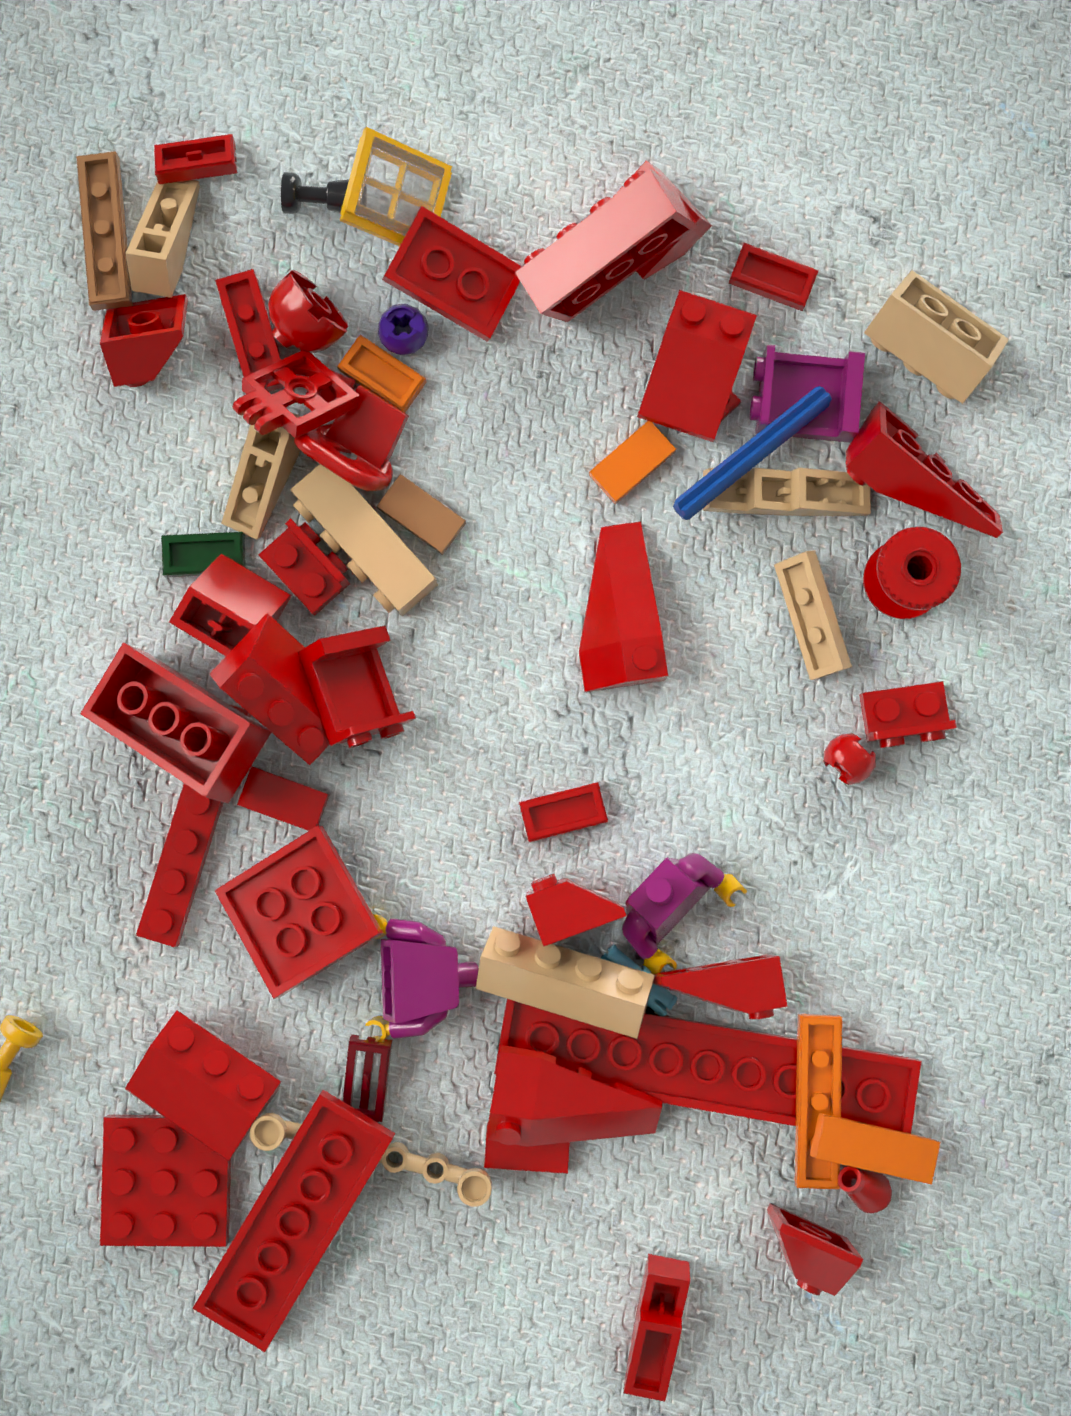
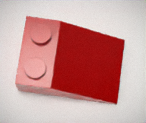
(696, 365)

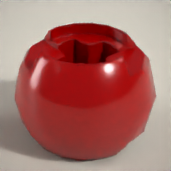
(849, 758)

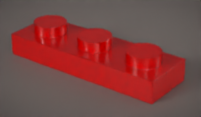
(249, 323)

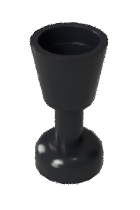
(294, 194)

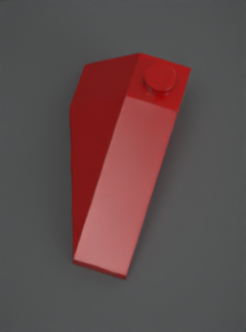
(897, 467)

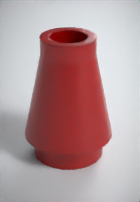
(866, 1188)

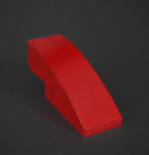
(657, 1327)

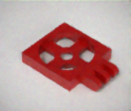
(270, 411)

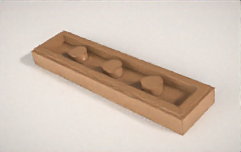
(104, 231)

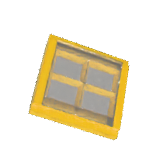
(391, 185)

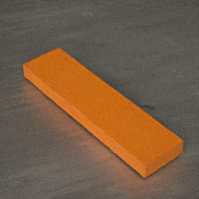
(816, 1092)

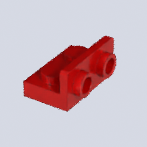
(304, 567)
(906, 712)

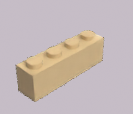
(365, 538)
(564, 982)

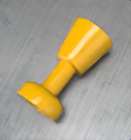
(18, 1034)

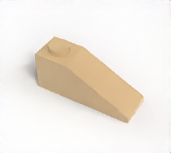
(162, 238)
(259, 480)

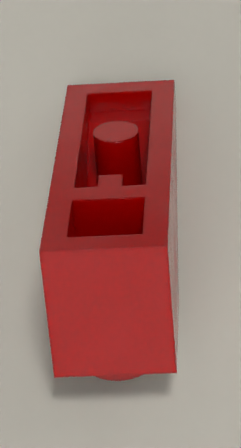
(741, 985)

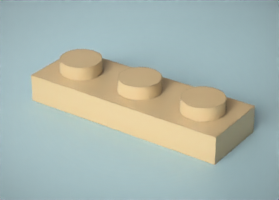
(812, 615)

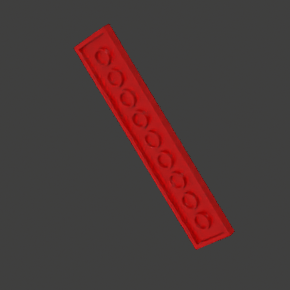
(715, 1066)

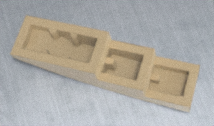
(793, 494)

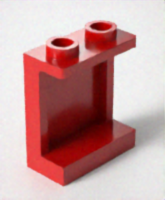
(353, 687)

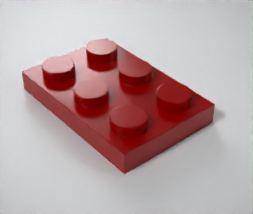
(453, 274)

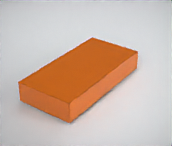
(382, 373)
(632, 462)

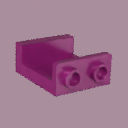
(790, 377)

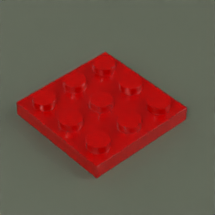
(298, 911)
(161, 1186)

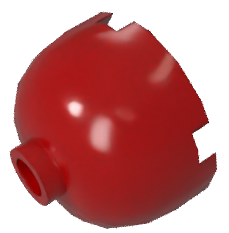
(304, 316)

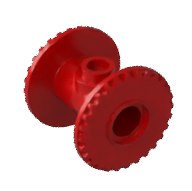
(929, 558)

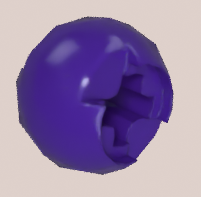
(404, 343)

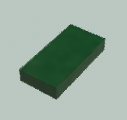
(193, 553)

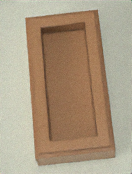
(421, 514)

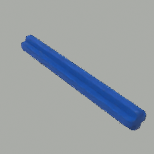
(752, 453)

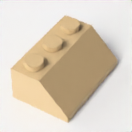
(936, 337)

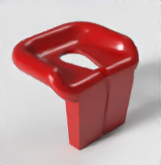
(367, 432)

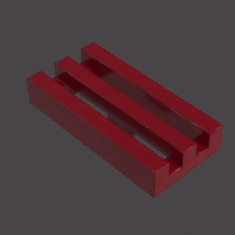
(370, 1047)

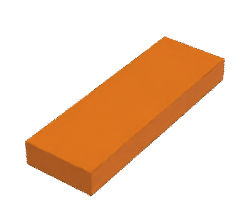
(875, 1148)

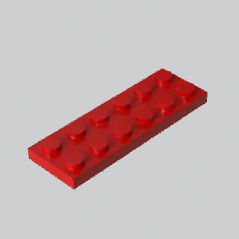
(294, 1220)

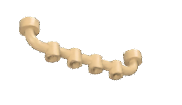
(473, 1184)

